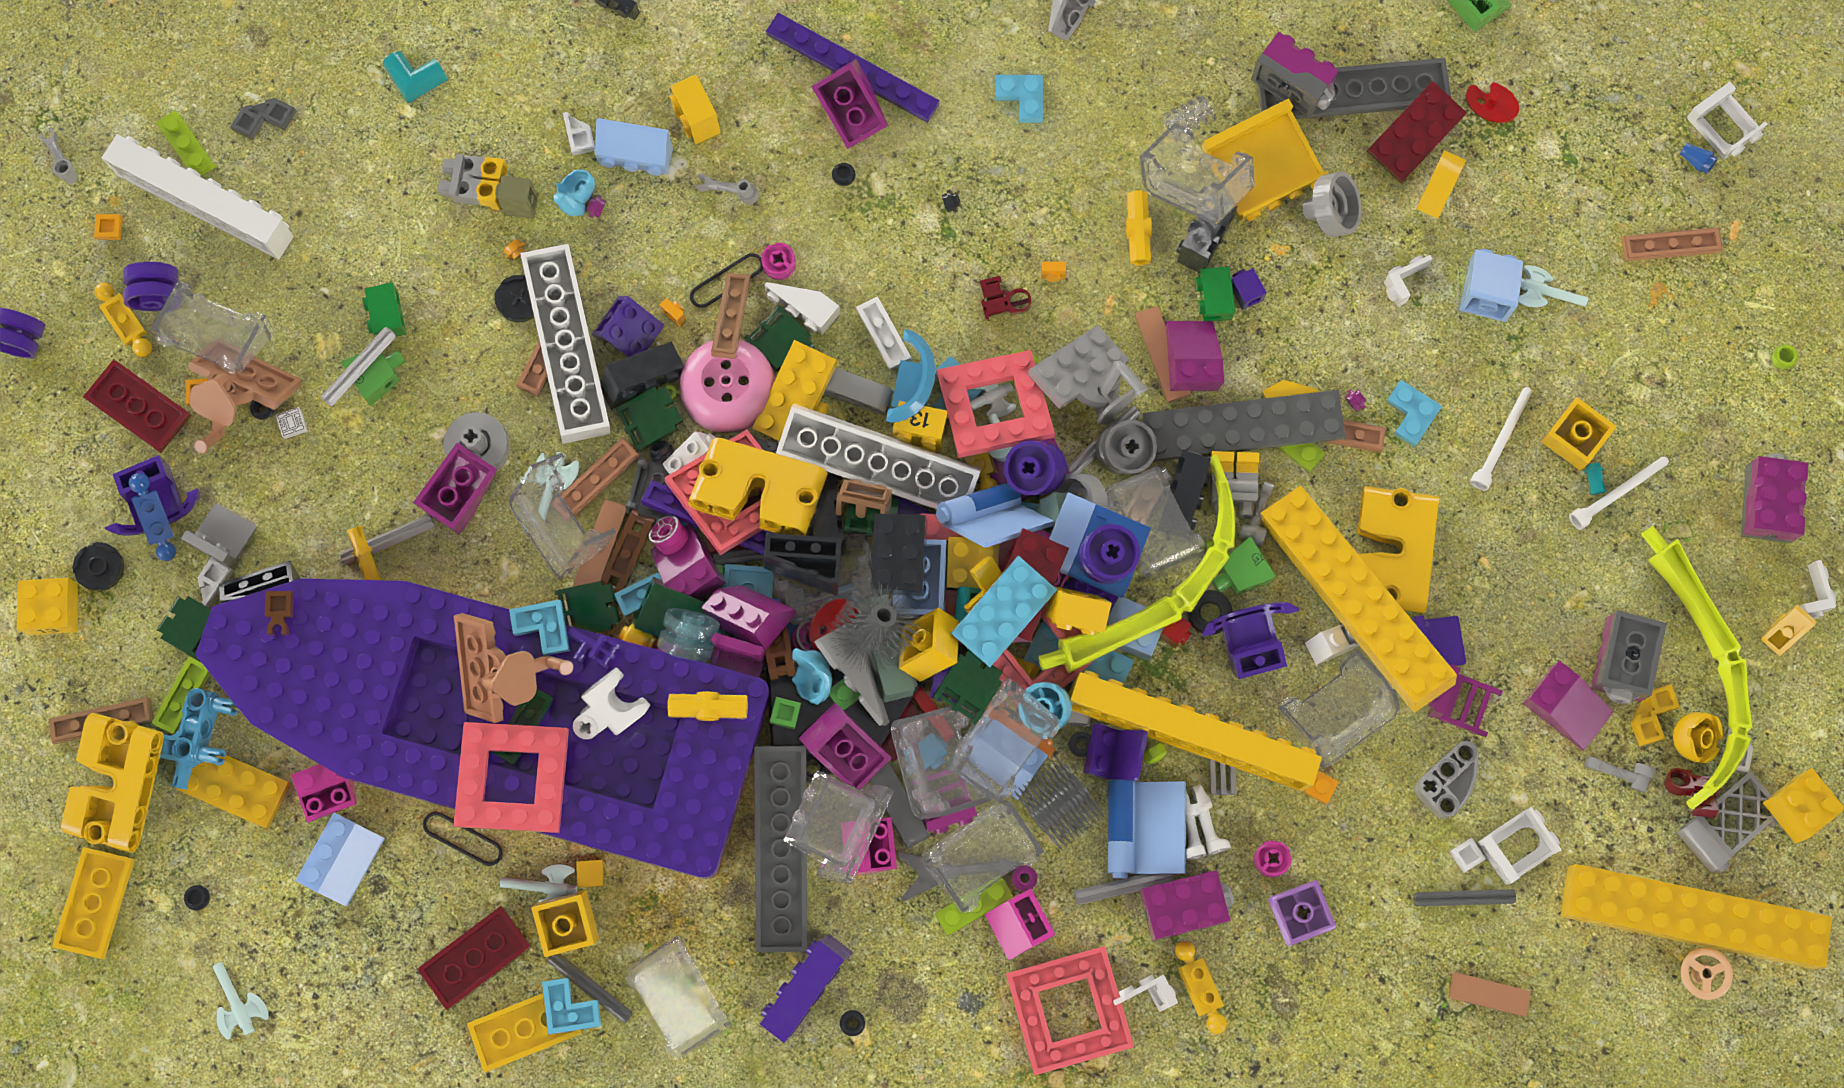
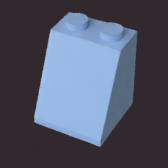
(1492, 285)

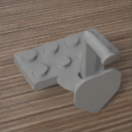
(1091, 373)

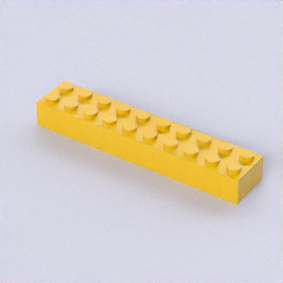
(1358, 599)
(1194, 732)
(1696, 916)

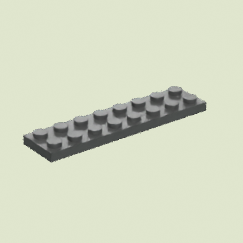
(1375, 87)
(1247, 425)
(778, 865)

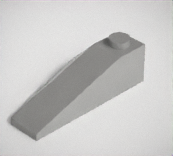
(1067, 16)
(854, 679)

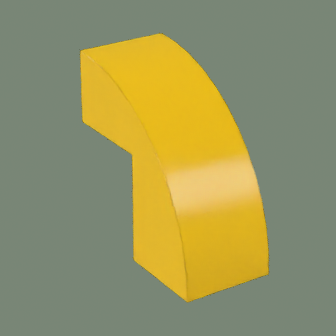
(1441, 184)

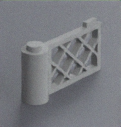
(1710, 846)

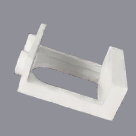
(1723, 97)
(1547, 845)

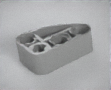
(1453, 789)

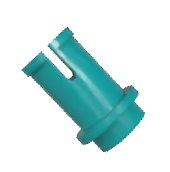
(1595, 478)

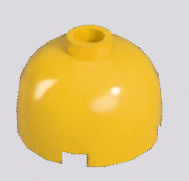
(1697, 736)

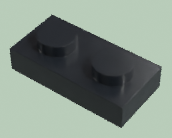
(623, 8)

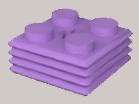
(1308, 897)

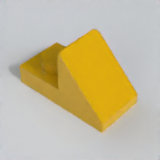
(1788, 630)

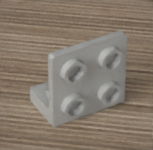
(221, 535)

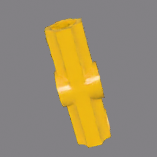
(1138, 228)
(707, 706)

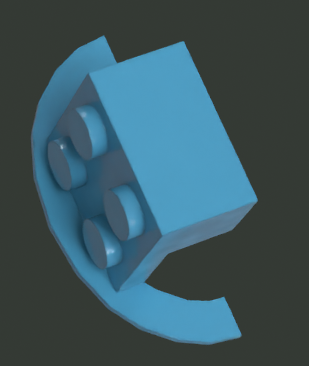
(913, 381)

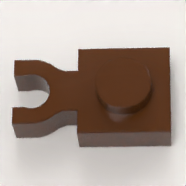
(278, 608)

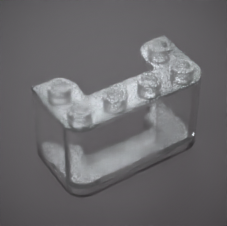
(1193, 179)

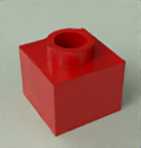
(1176, 633)

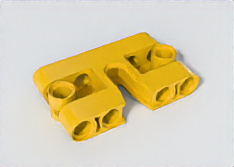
(742, 468)
(1410, 529)
(132, 766)

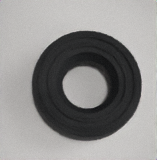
(1215, 598)

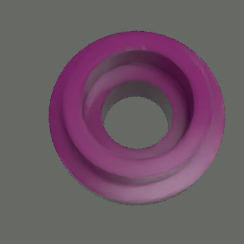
(596, 206)
(1355, 400)
(1018, 883)

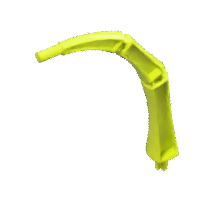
(1678, 572)
(1085, 648)

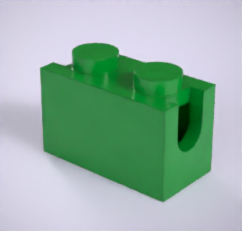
(1215, 294)
(384, 309)

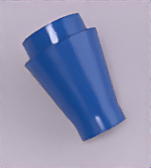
(1699, 158)

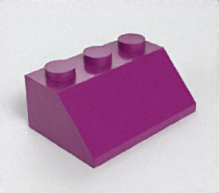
(748, 614)

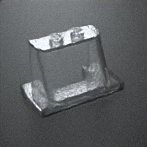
(837, 824)

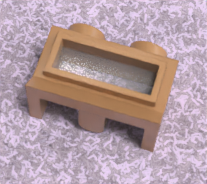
(863, 496)

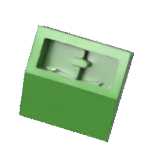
(1479, 12)

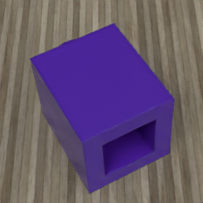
(1247, 288)

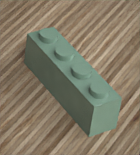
(894, 682)

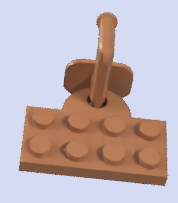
(222, 391)
(491, 674)

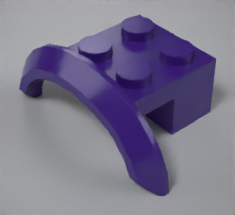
(160, 479)
(1252, 638)

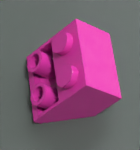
(323, 792)
(881, 851)
(1020, 924)

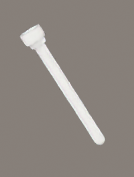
(1482, 478)
(1581, 517)

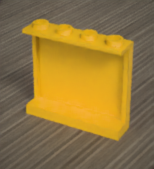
(1280, 155)

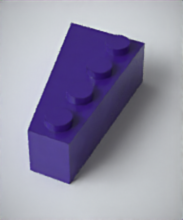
(805, 987)

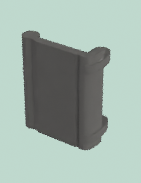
(645, 473)

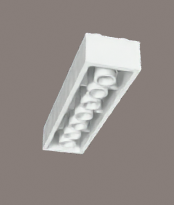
(198, 196)
(565, 343)
(875, 458)

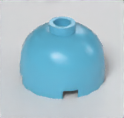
(1054, 699)

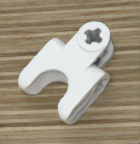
(607, 709)

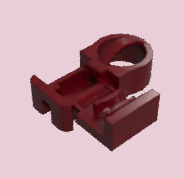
(997, 303)
(1694, 784)

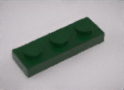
(527, 714)

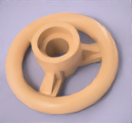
(1697, 976)

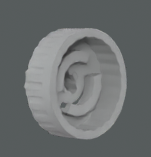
(1334, 204)
(469, 428)
(1088, 487)

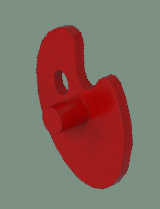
(1499, 104)
(825, 616)

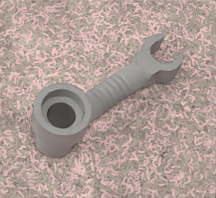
(61, 167)
(747, 192)
(1253, 530)
(1639, 777)

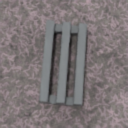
(1212, 773)

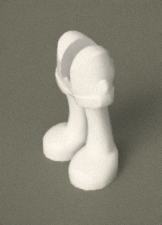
(1201, 809)

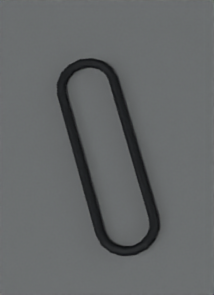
(718, 274)
(458, 848)

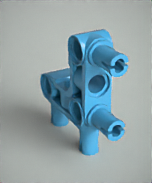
(195, 734)

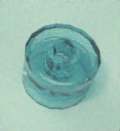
(688, 634)

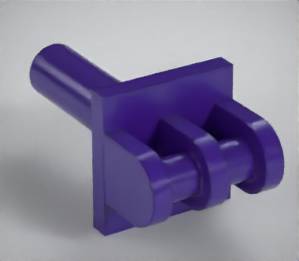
(601, 650)

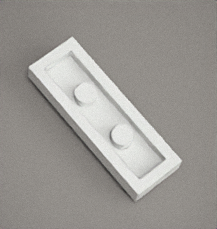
(883, 333)

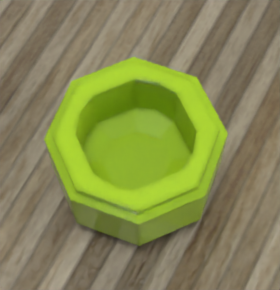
(1784, 356)
(1154, 754)

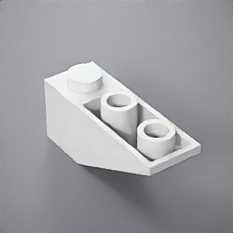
(809, 305)
(1330, 644)

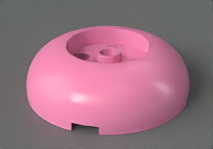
(706, 404)

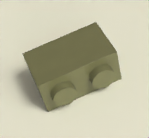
(517, 197)

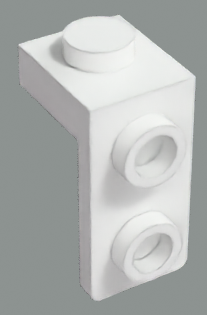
(1395, 286)
(690, 450)
(1825, 595)
(1159, 989)

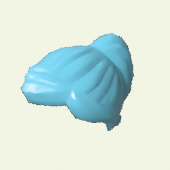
(575, 192)
(812, 675)

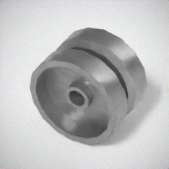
(1140, 447)

